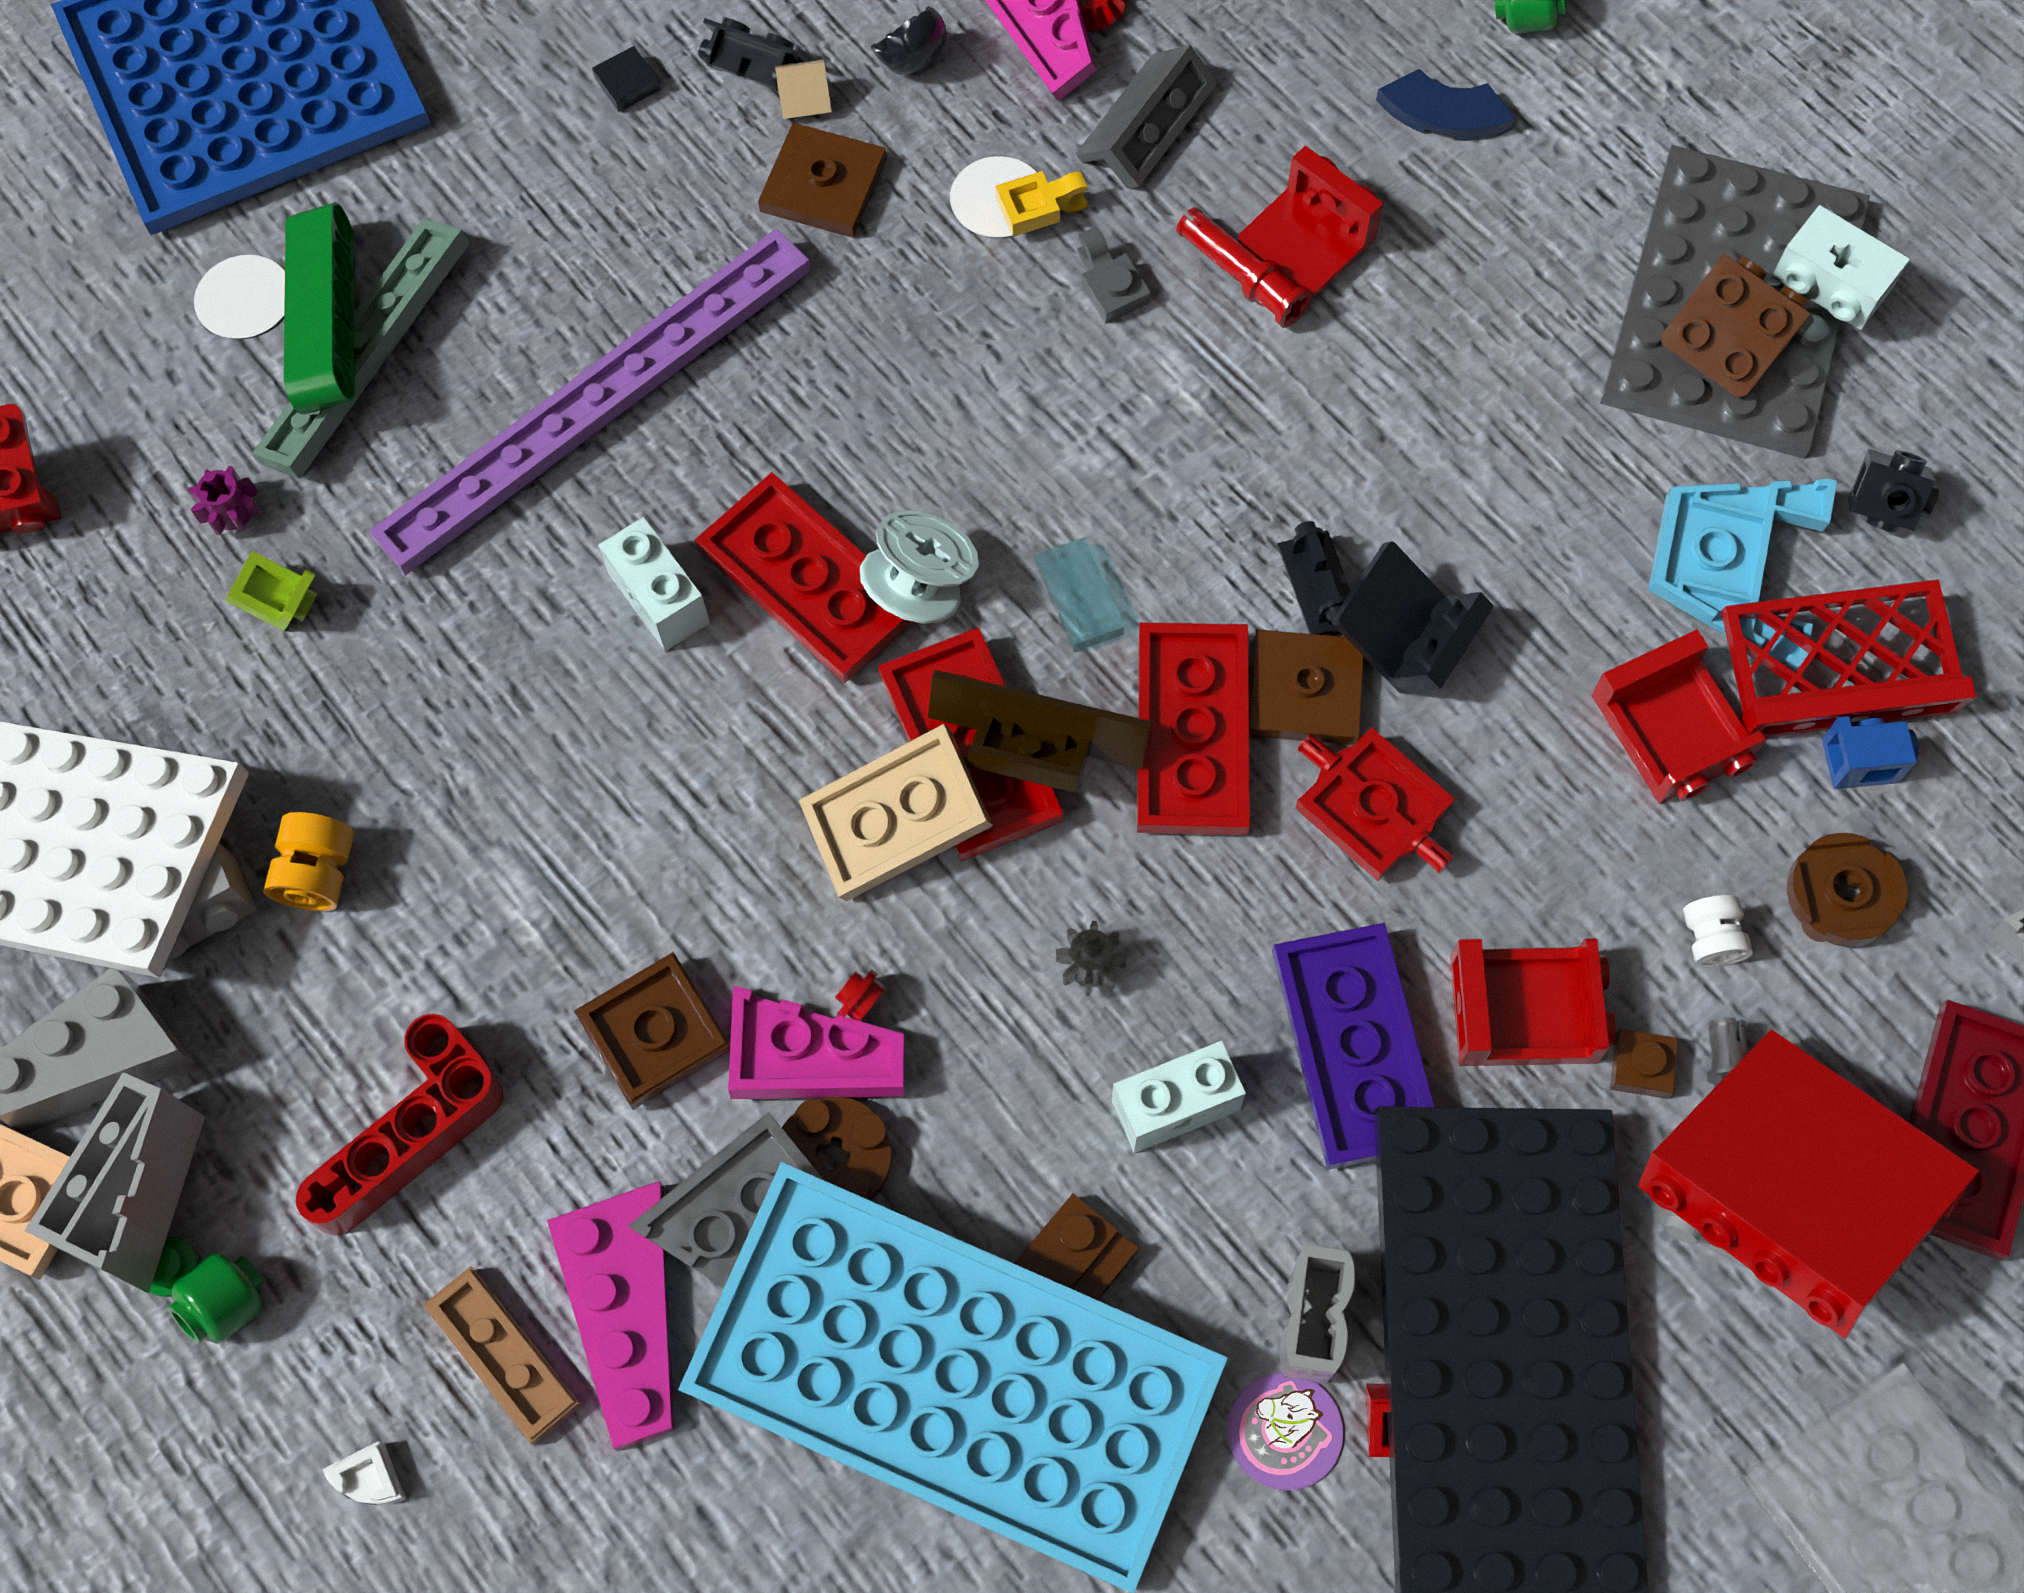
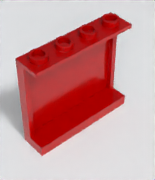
(1806, 1181)

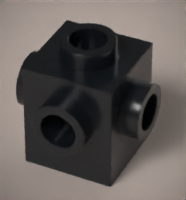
(1880, 476)

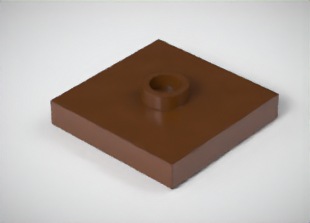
(822, 179)
(1305, 687)
(653, 1030)

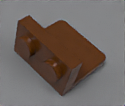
(1736, 325)

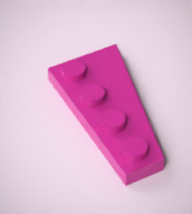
(620, 1312)

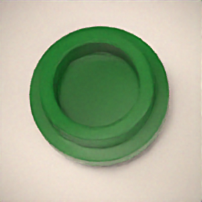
(174, 1262)

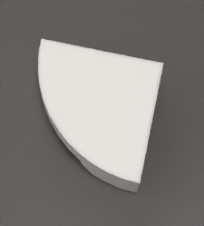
(367, 1477)

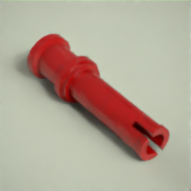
(1259, 279)

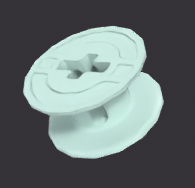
(923, 582)

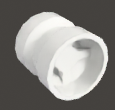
(1717, 931)

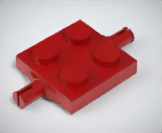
(1374, 804)

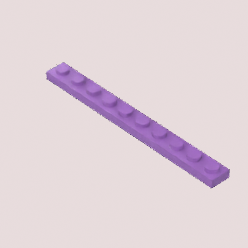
(589, 402)

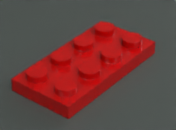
(801, 575)
(1199, 732)
(1012, 803)

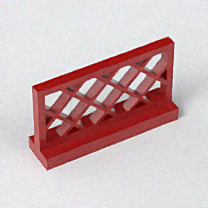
(1818, 709)

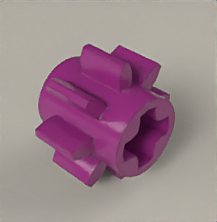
(224, 500)

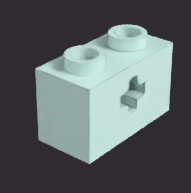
(1840, 267)
(654, 584)
(1178, 1096)

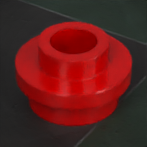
(859, 995)

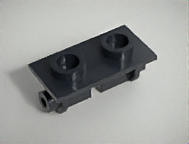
(734, 44)
(1315, 576)

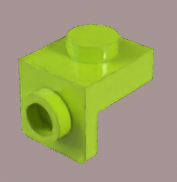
(272, 591)

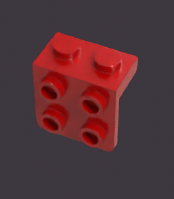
(1315, 223)
(23, 501)

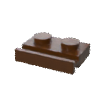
(1079, 1250)

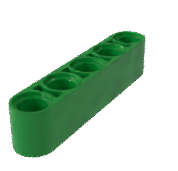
(319, 309)

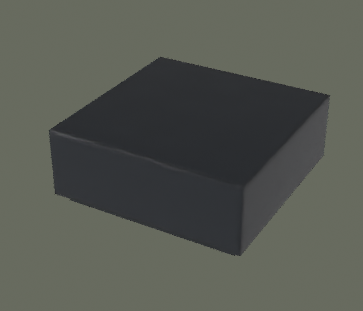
(626, 78)

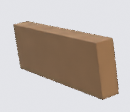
(502, 1355)

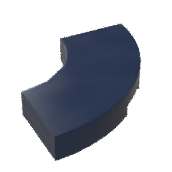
(1445, 109)

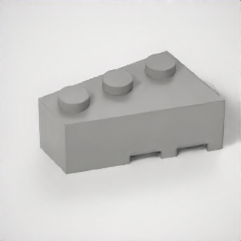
(82, 1050)
(122, 1183)

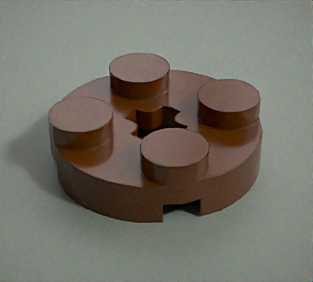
(1828, 916)
(861, 1135)

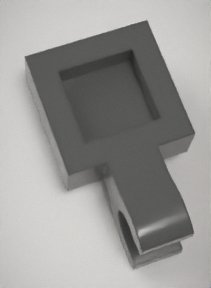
(1110, 283)

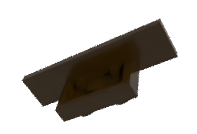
(1034, 733)

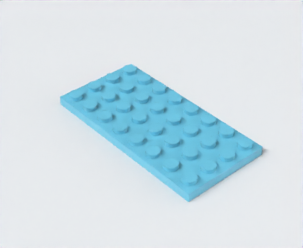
(955, 1376)

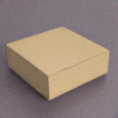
(803, 89)

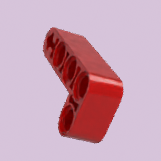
(394, 1131)

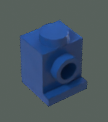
(1869, 752)

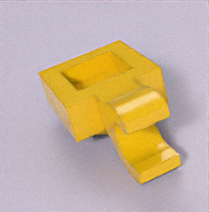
(1035, 203)

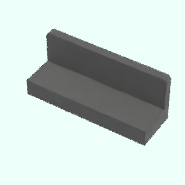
(1149, 114)

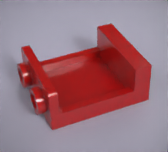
(1675, 720)
(1531, 1004)

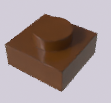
(1644, 1063)

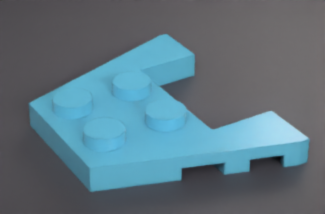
(1717, 547)

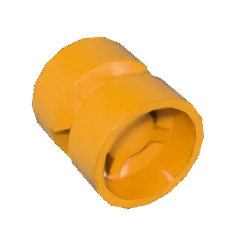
(309, 860)

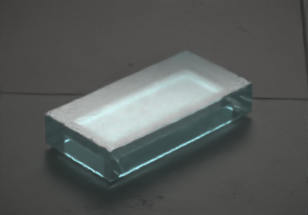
(1079, 594)

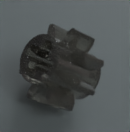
(1092, 943)

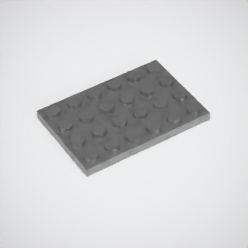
(1699, 213)

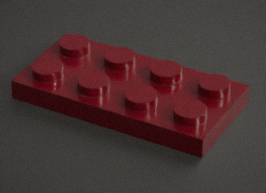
(1975, 1108)

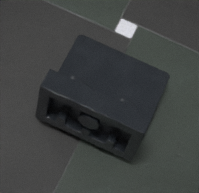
(1408, 623)

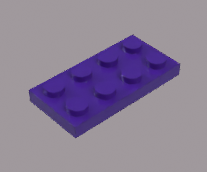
(1350, 1036)

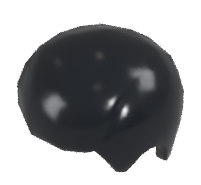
(913, 44)

